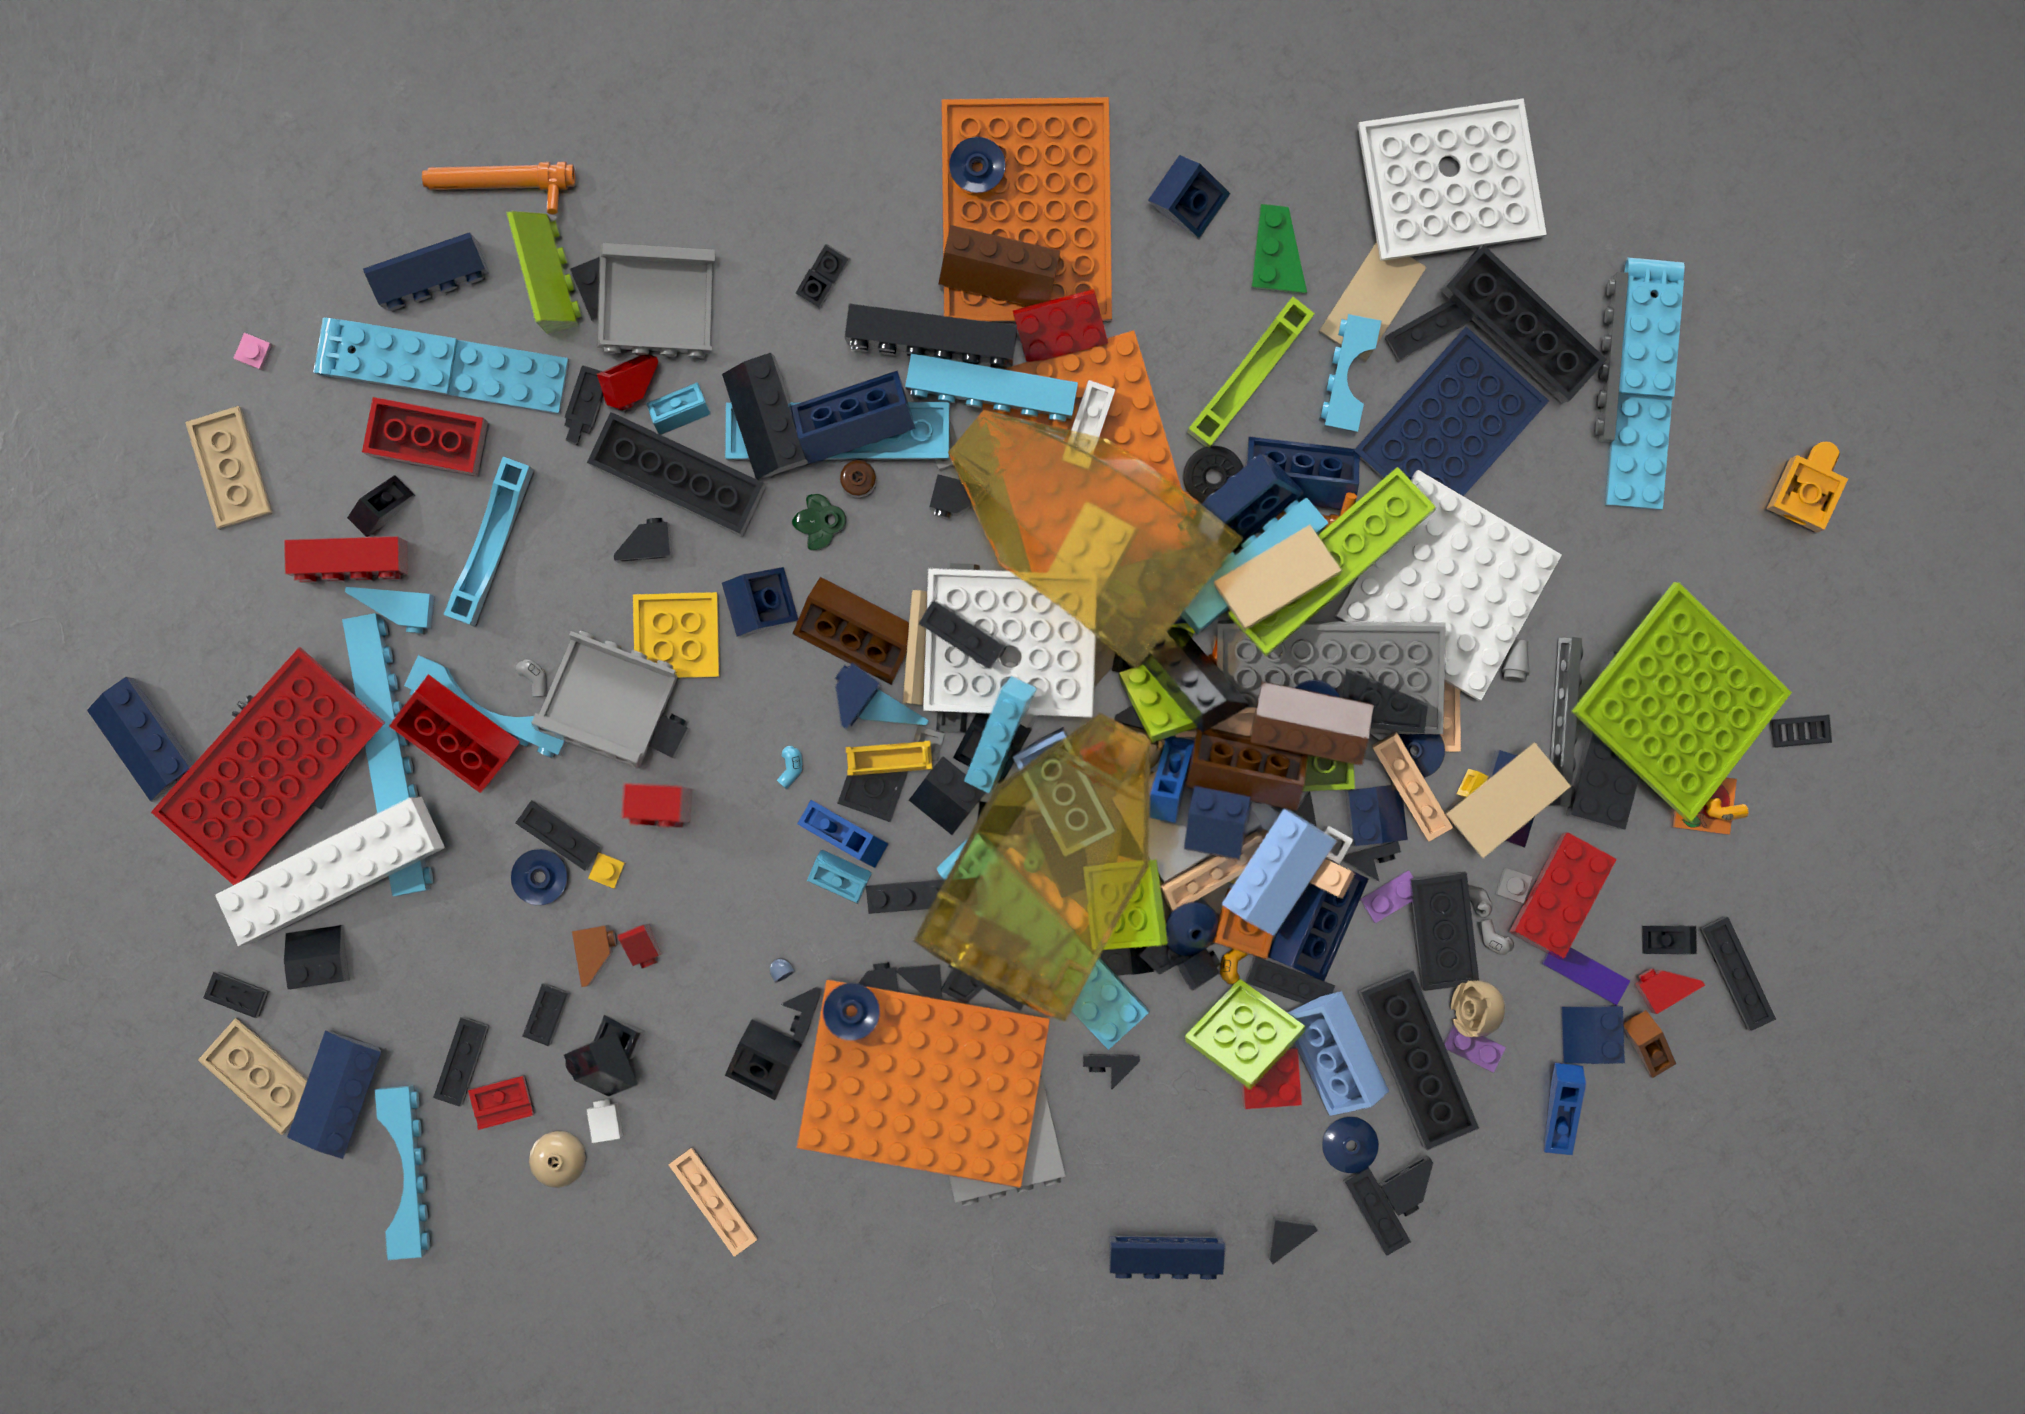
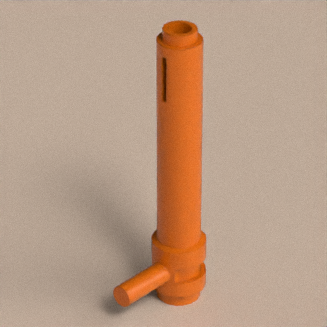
(540, 176)

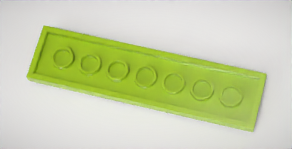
(1355, 544)

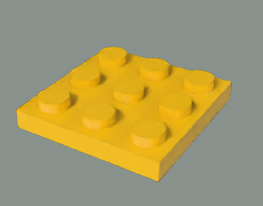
(679, 631)

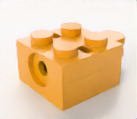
(1807, 486)

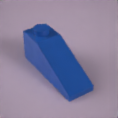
(1170, 779)
(842, 834)
(1564, 1108)

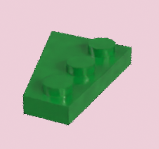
(1276, 253)

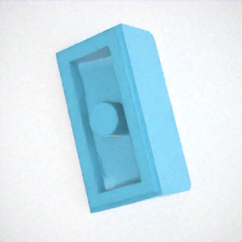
(678, 408)
(839, 876)

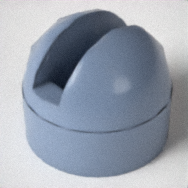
(780, 970)

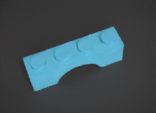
(1358, 336)
(998, 734)

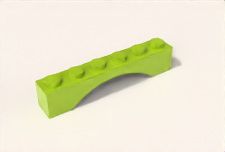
(1251, 372)

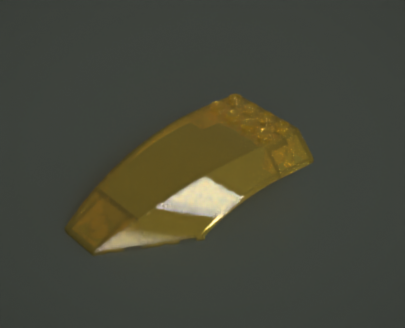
(1090, 527)
(1048, 869)

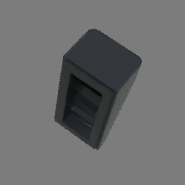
(1826, 729)

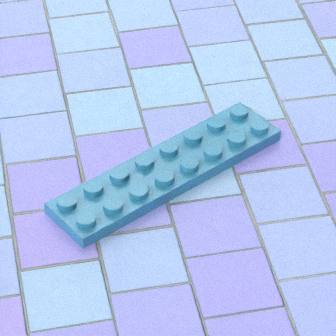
(927, 441)

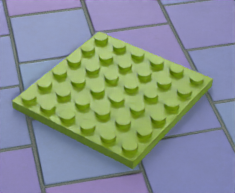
(1682, 701)

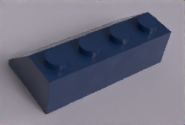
(426, 271)
(852, 417)
(1319, 470)
(1253, 497)
(140, 737)
(1316, 928)
(334, 1094)
(1166, 1256)

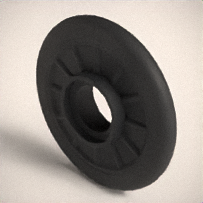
(1204, 460)

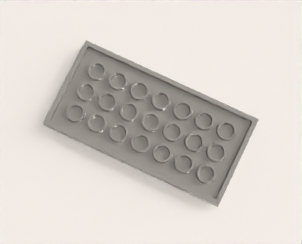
(1392, 653)

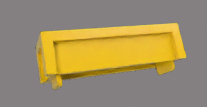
(889, 758)

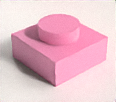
(252, 351)

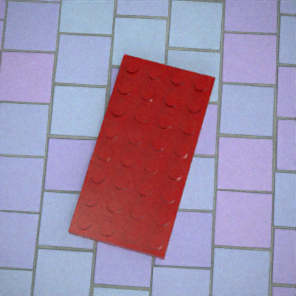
(267, 766)

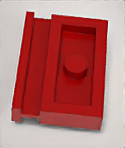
(501, 1102)

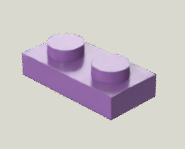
(1388, 897)
(1475, 1049)

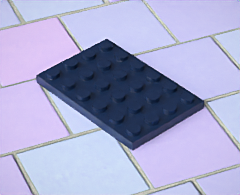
(1454, 417)

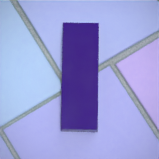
(1589, 975)

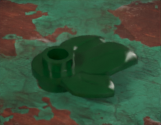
(815, 521)

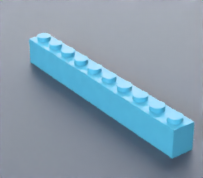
(385, 750)

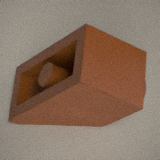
(592, 951)
(1649, 1043)

